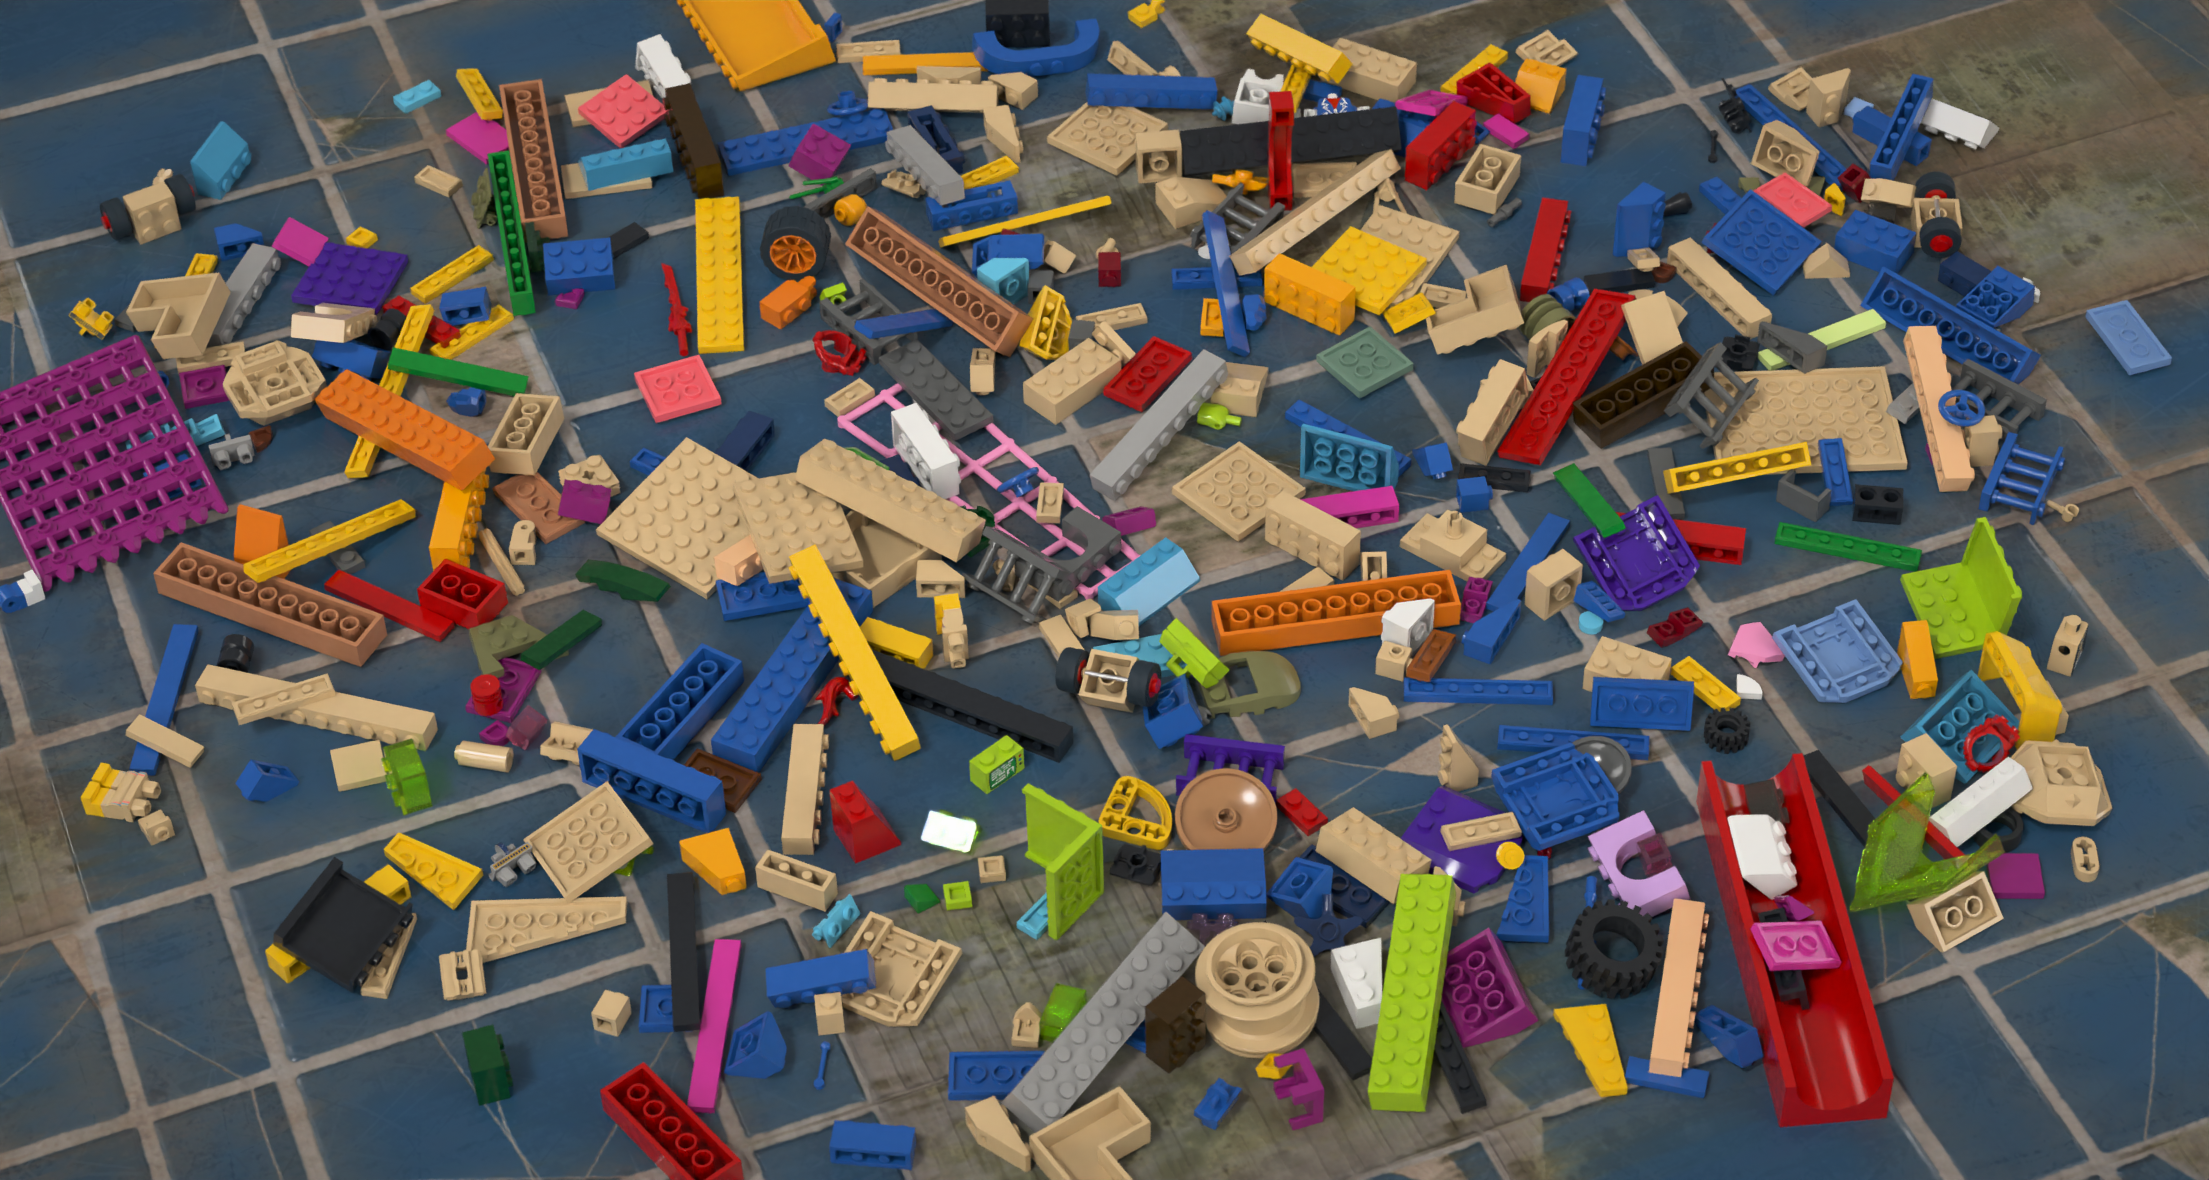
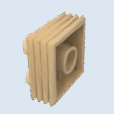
(592, 472)

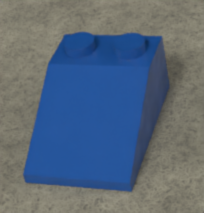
(1173, 713)

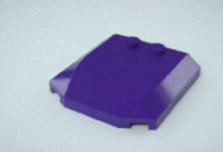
(1643, 560)
(1469, 866)

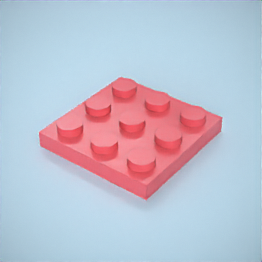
(623, 111)
(677, 388)

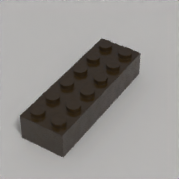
(693, 142)
(1636, 396)

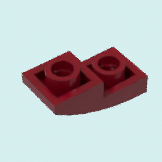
(1676, 627)

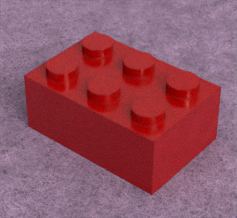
(462, 594)

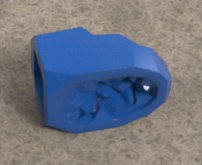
(1253, 311)
(467, 401)

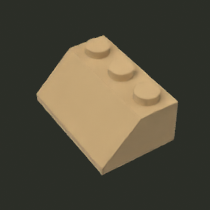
(1957, 912)

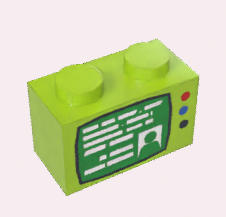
(996, 764)

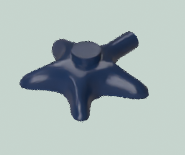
(1327, 930)

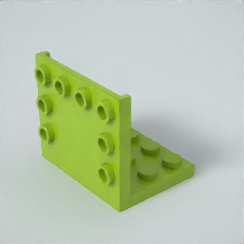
(1965, 597)
(1071, 853)

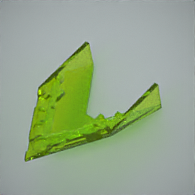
(1893, 858)

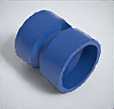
(1571, 294)

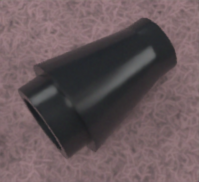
(1678, 204)

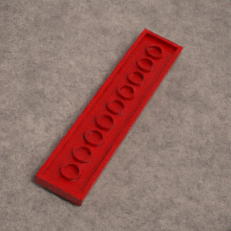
(1566, 378)

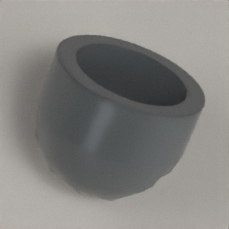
(1205, 713)

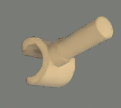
(2067, 512)

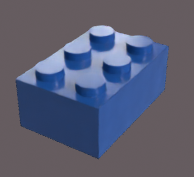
(1875, 242)
(579, 266)

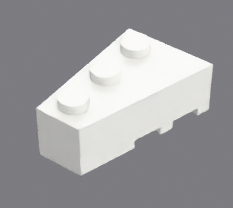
(659, 64)
(1359, 979)

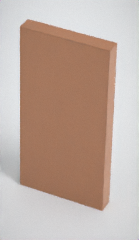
(536, 500)

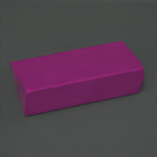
(1131, 520)
(1794, 909)

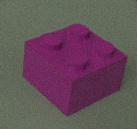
(819, 154)

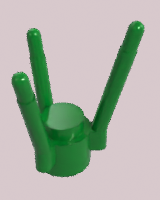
(829, 184)

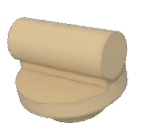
(1108, 247)

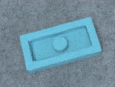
(417, 96)

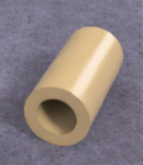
(484, 756)

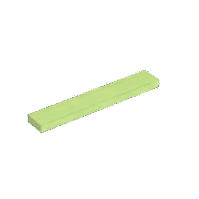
(1833, 335)

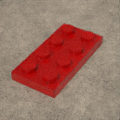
(1147, 374)

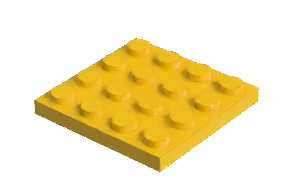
(1372, 266)

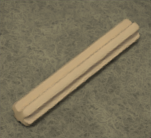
(501, 562)

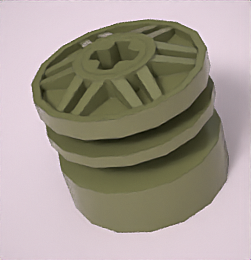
(1543, 312)

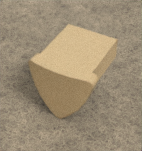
(1026, 1026)

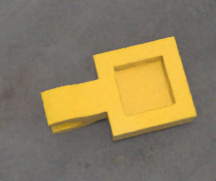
(1146, 14)

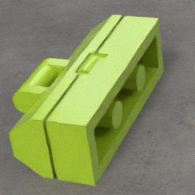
(1194, 653)

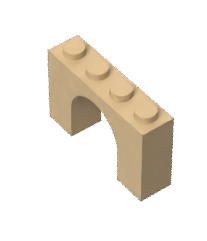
(333, 323)

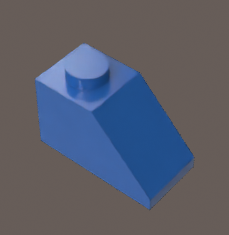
(235, 240)
(1433, 460)
(265, 781)

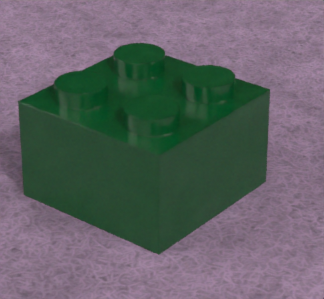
(488, 1064)

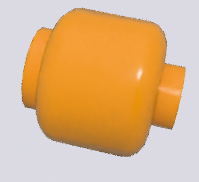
(849, 209)

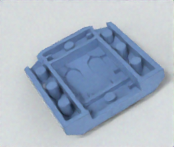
(1840, 654)

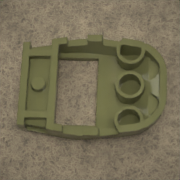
(1272, 675)

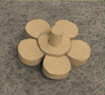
(162, 175)

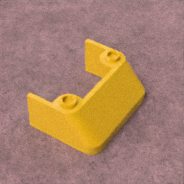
(2013, 662)

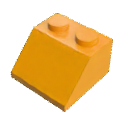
(1542, 82)

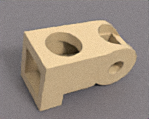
(522, 543)

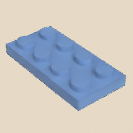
(2128, 337)

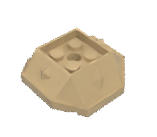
(273, 382)
(2064, 784)

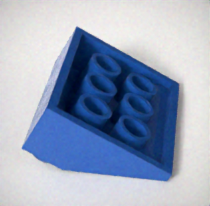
(1213, 883)

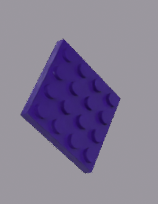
(350, 277)

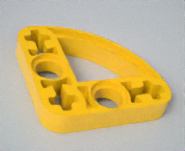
(1120, 817)

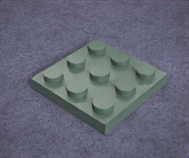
(1364, 362)

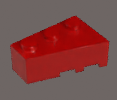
(1495, 93)

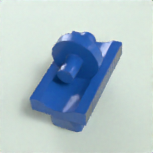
(1217, 1103)

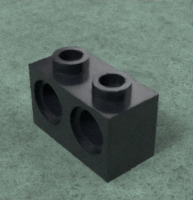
(1877, 504)

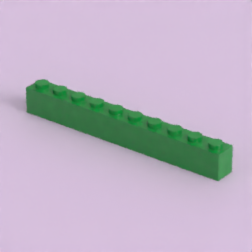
(511, 233)

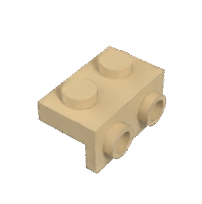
(564, 742)

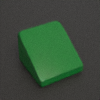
(920, 897)

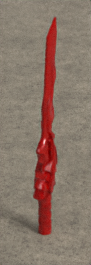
(678, 312)

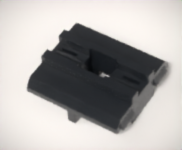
(1740, 353)
(1146, 864)

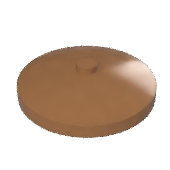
(1225, 812)

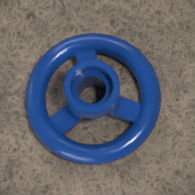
(848, 103)
(1960, 411)
(1019, 483)

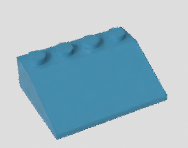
(1346, 460)
(1955, 714)

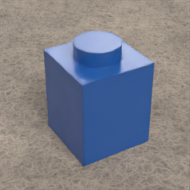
(1473, 494)

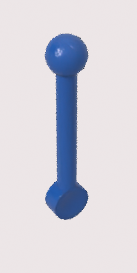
(819, 1082)

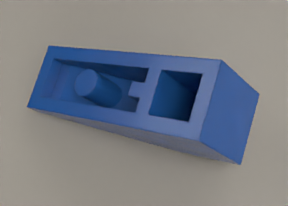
(1490, 632)
(1730, 1035)

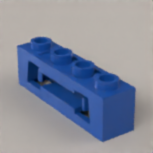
(974, 207)

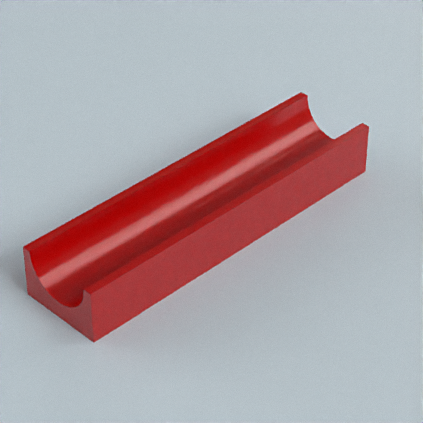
(1820, 1059)

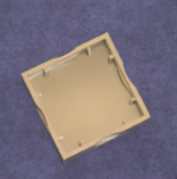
(887, 558)

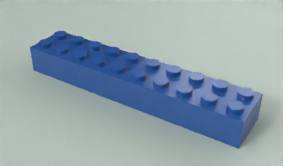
(783, 687)

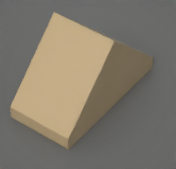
(1826, 263)

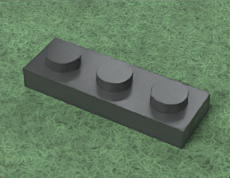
(343, 559)

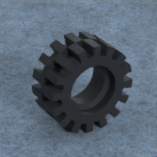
(1730, 720)

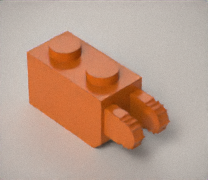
(788, 301)

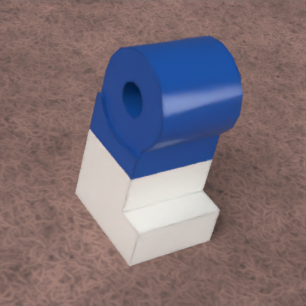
(21, 593)

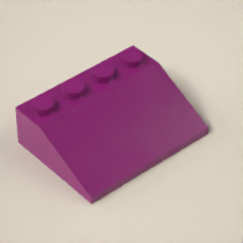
(1484, 992)

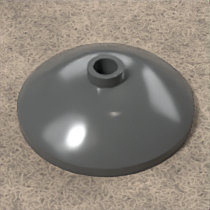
(1611, 758)

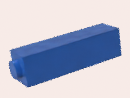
(1872, 125)

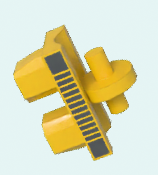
(90, 320)

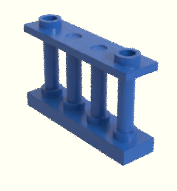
(2005, 464)

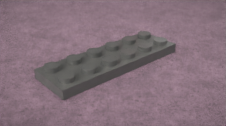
(936, 390)

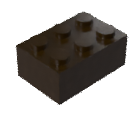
(1175, 1025)

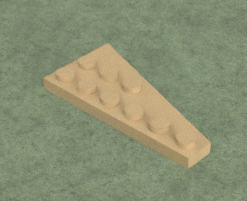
(520, 925)

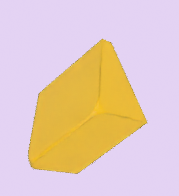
(1836, 198)

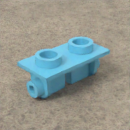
(838, 921)

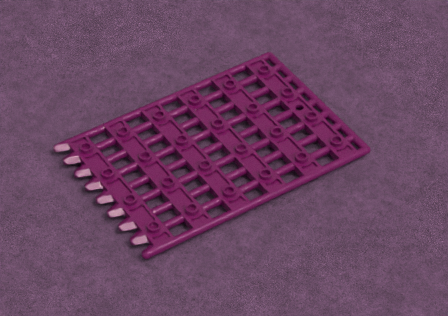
(75, 378)

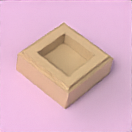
(991, 869)

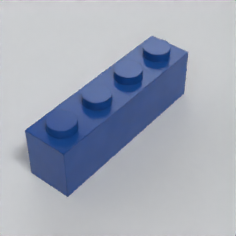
(831, 974)

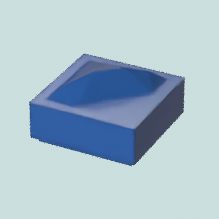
(833, 27)

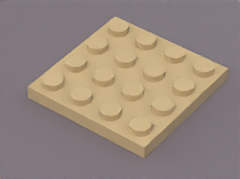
(1104, 135)
(1235, 490)
(588, 842)

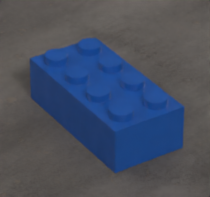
(1583, 120)

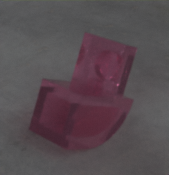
(1654, 855)

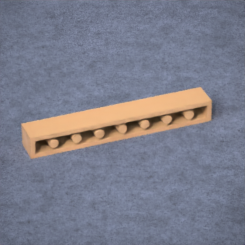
(1930, 382)
(1677, 987)

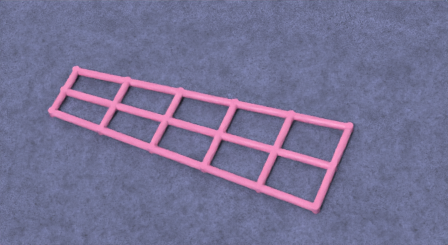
(976, 467)

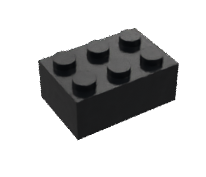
(1019, 22)

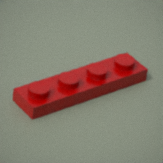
(437, 331)

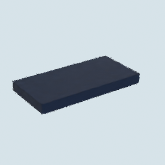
(1350, 895)

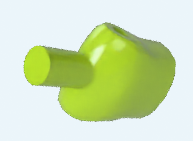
(1216, 416)

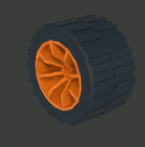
(795, 243)

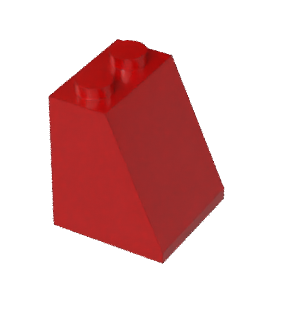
(860, 823)

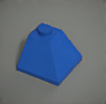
(1301, 888)
(756, 1049)

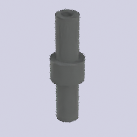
(1504, 212)

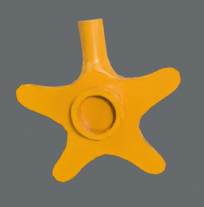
(1241, 176)

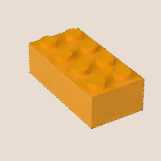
(1309, 294)

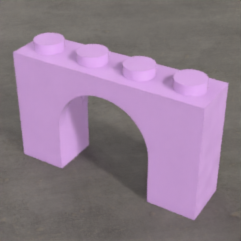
(1613, 848)

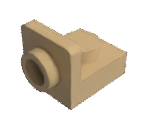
(156, 827)

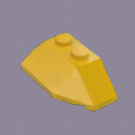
(1050, 326)

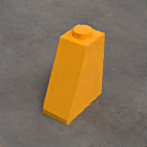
(1918, 659)
(715, 860)

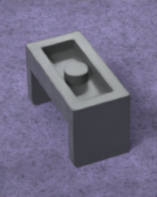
(1801, 500)

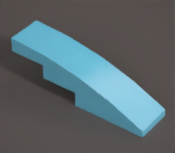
(200, 432)

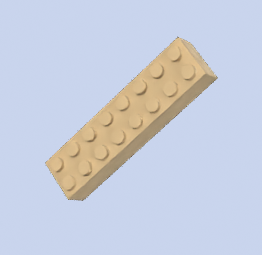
(890, 499)

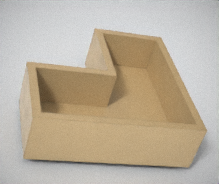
(1487, 311)
(180, 312)
(1092, 1140)

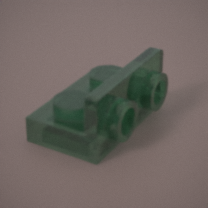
(535, 247)

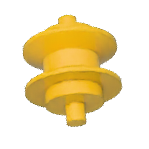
(1510, 855)

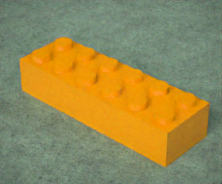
(457, 522)

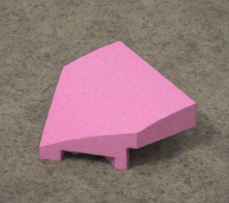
(1755, 645)

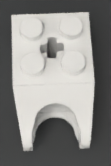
(1253, 98)

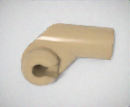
(1009, 584)

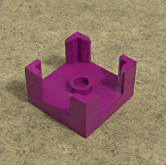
(1302, 1087)

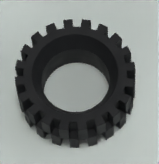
(1605, 973)

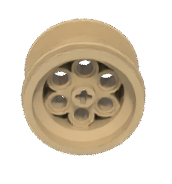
(1271, 993)

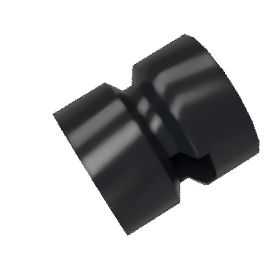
(387, 330)
(236, 653)

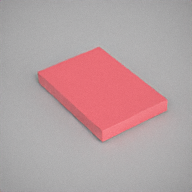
(1794, 199)

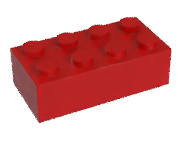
(1440, 145)

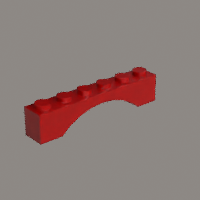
(1279, 148)

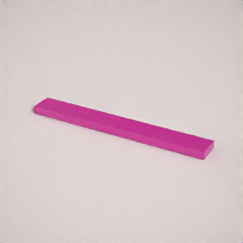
(714, 1026)

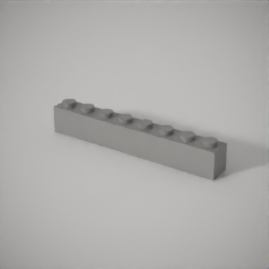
(1159, 425)

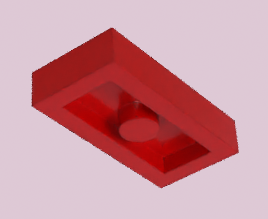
(1301, 812)

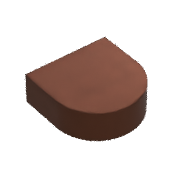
(1663, 273)

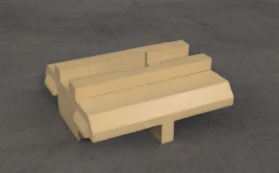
(903, 183)
(475, 982)

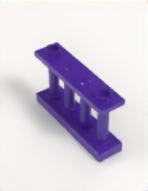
(1232, 752)

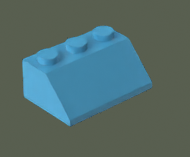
(219, 162)

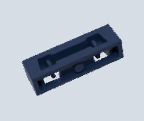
(927, 120)

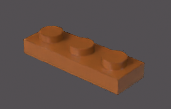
(1431, 655)

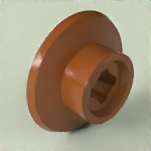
(1622, 349)

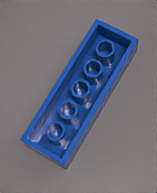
(685, 702)
(652, 781)

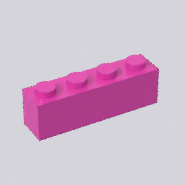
(1360, 507)

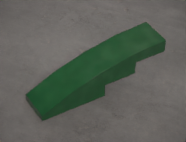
(628, 582)

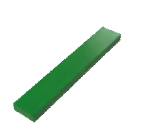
(457, 372)
(1589, 500)
(1848, 546)

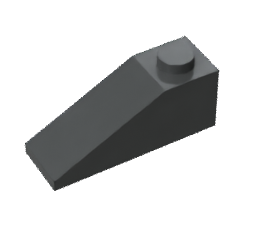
(1794, 347)

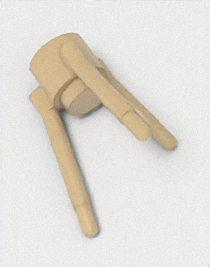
(1387, 192)

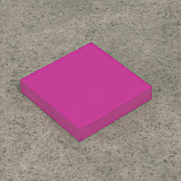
(299, 242)

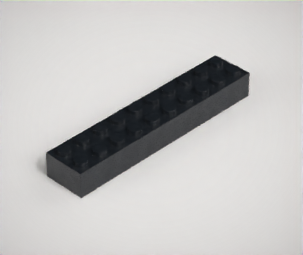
(1313, 140)

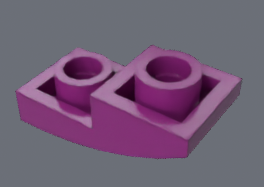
(1474, 599)

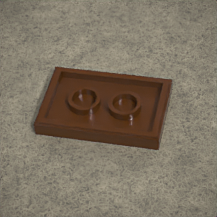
(736, 780)

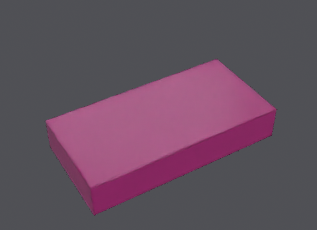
(1506, 131)

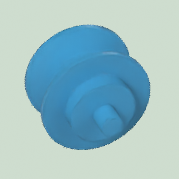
(1223, 108)

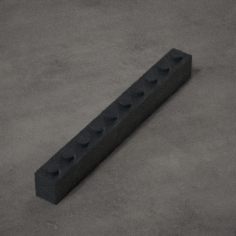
(975, 708)

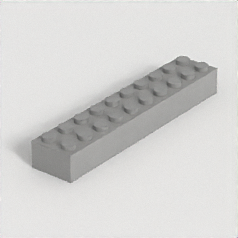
(1102, 1024)

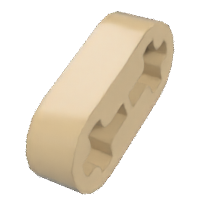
(2080, 859)

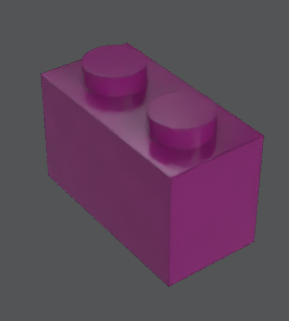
(584, 501)

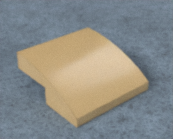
(1547, 49)
(1792, 89)
(1544, 346)

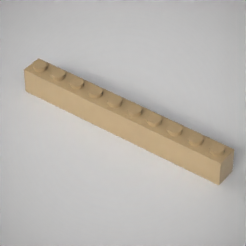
(1314, 212)
(338, 713)

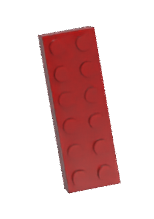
(668, 1128)

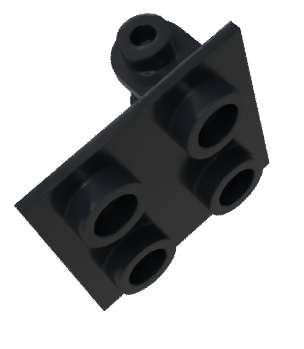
(1732, 111)

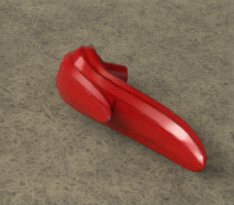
(828, 697)

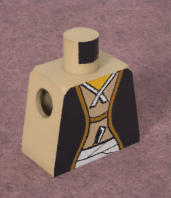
(2070, 634)

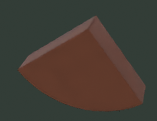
(261, 438)

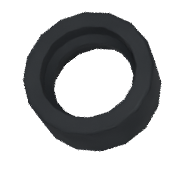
(2009, 842)

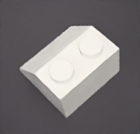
(1409, 623)

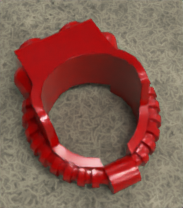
(842, 343)
(1998, 727)

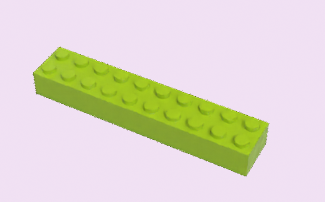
(1412, 993)

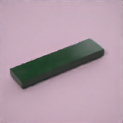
(561, 639)

